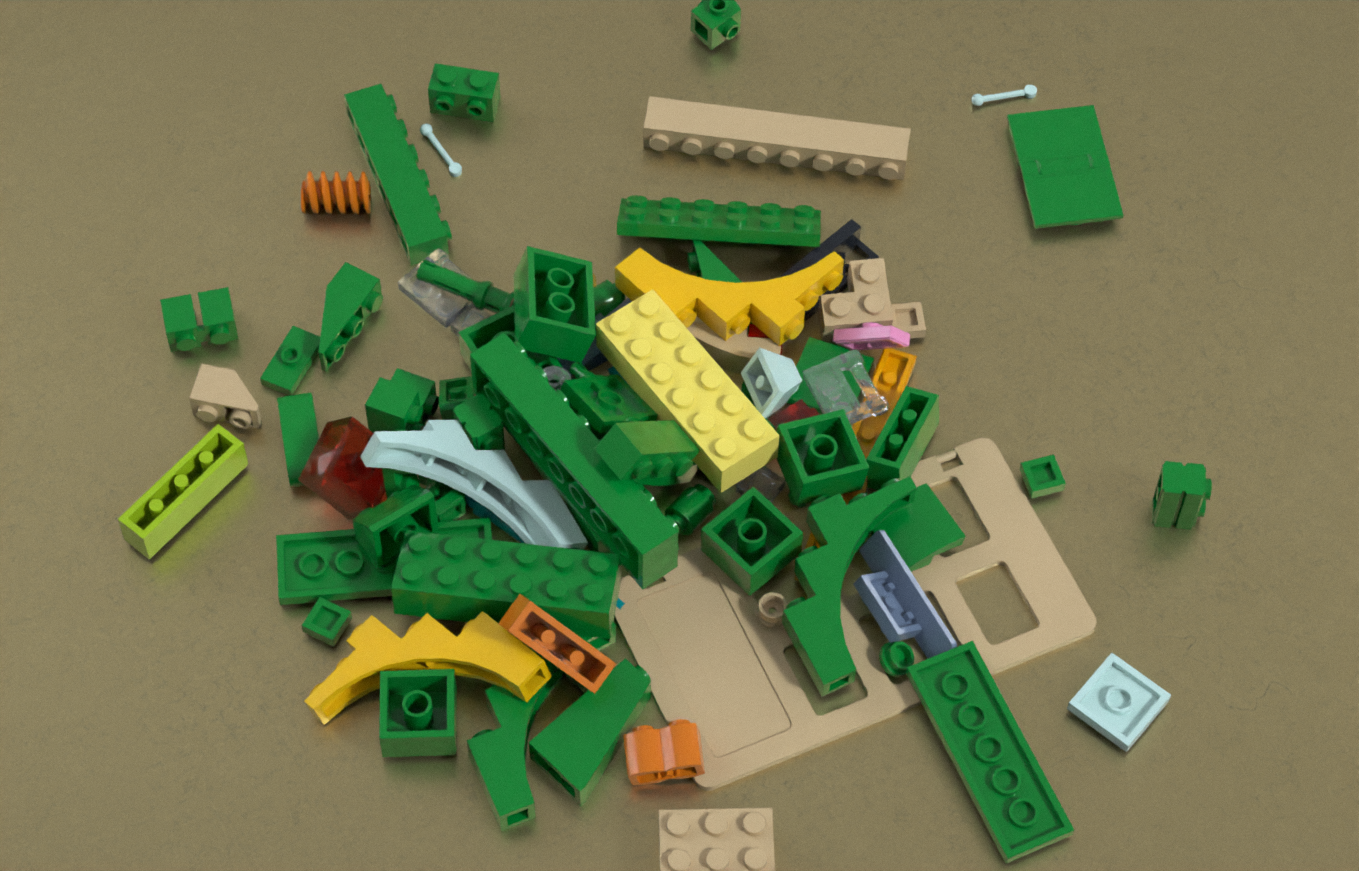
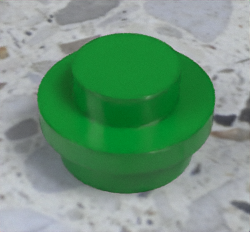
(896, 658)

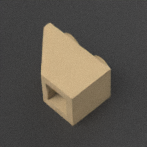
(224, 398)

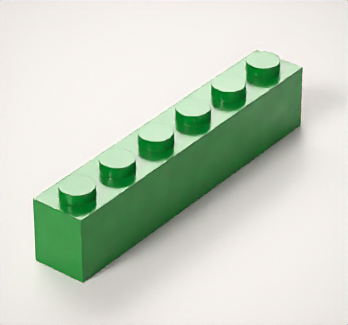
(396, 173)

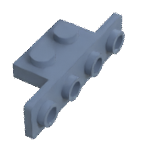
(899, 600)

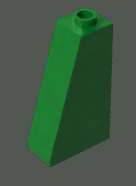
(589, 732)

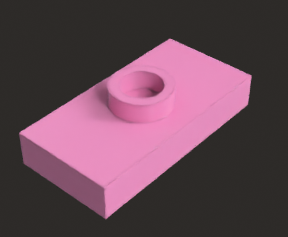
(871, 337)

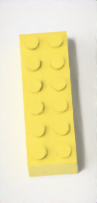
(687, 386)

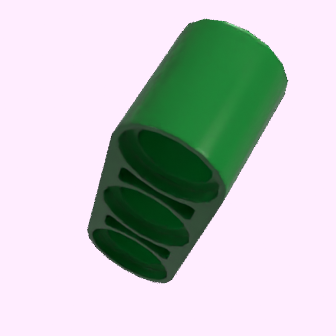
(298, 432)

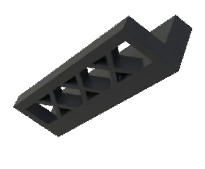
(843, 243)

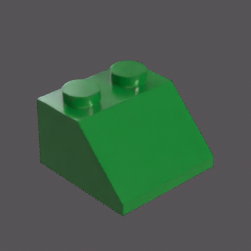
(383, 527)

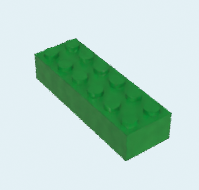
(469, 575)

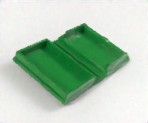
(1064, 166)

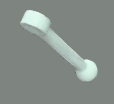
(1029, 92)
(455, 168)

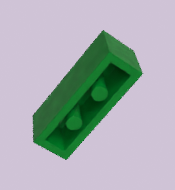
(903, 437)
(647, 450)

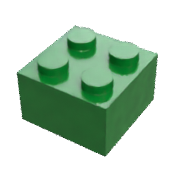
(820, 457)
(751, 541)
(418, 713)

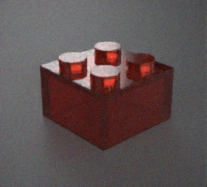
(339, 472)

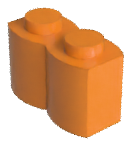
(663, 753)

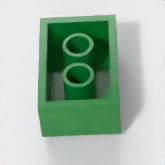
(554, 304)

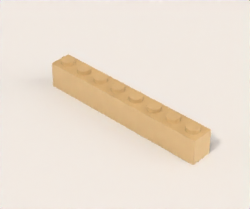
(776, 138)

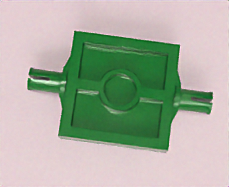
(605, 399)

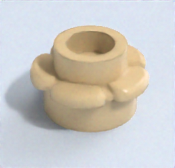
(767, 602)

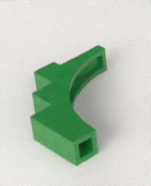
(840, 531)
(502, 752)

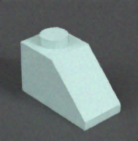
(770, 380)

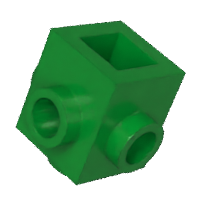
(715, 21)

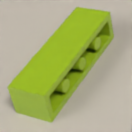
(183, 491)

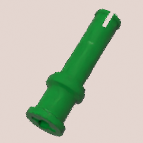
(482, 294)

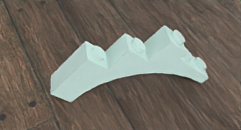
(486, 476)

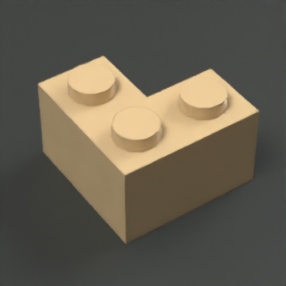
(865, 302)

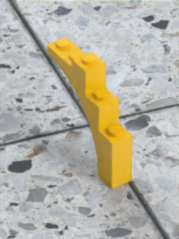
(729, 307)
(479, 652)

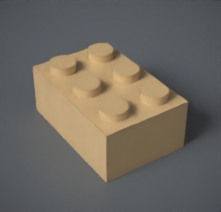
(716, 839)

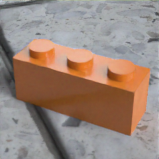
(557, 643)

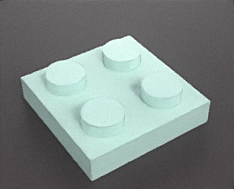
(1119, 702)

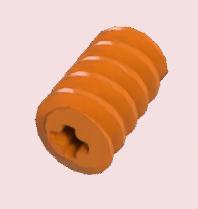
(336, 192)

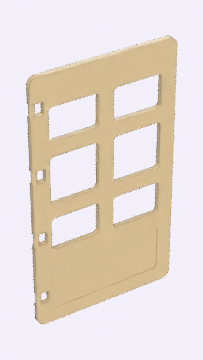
(731, 673)

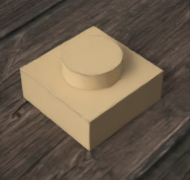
(909, 318)

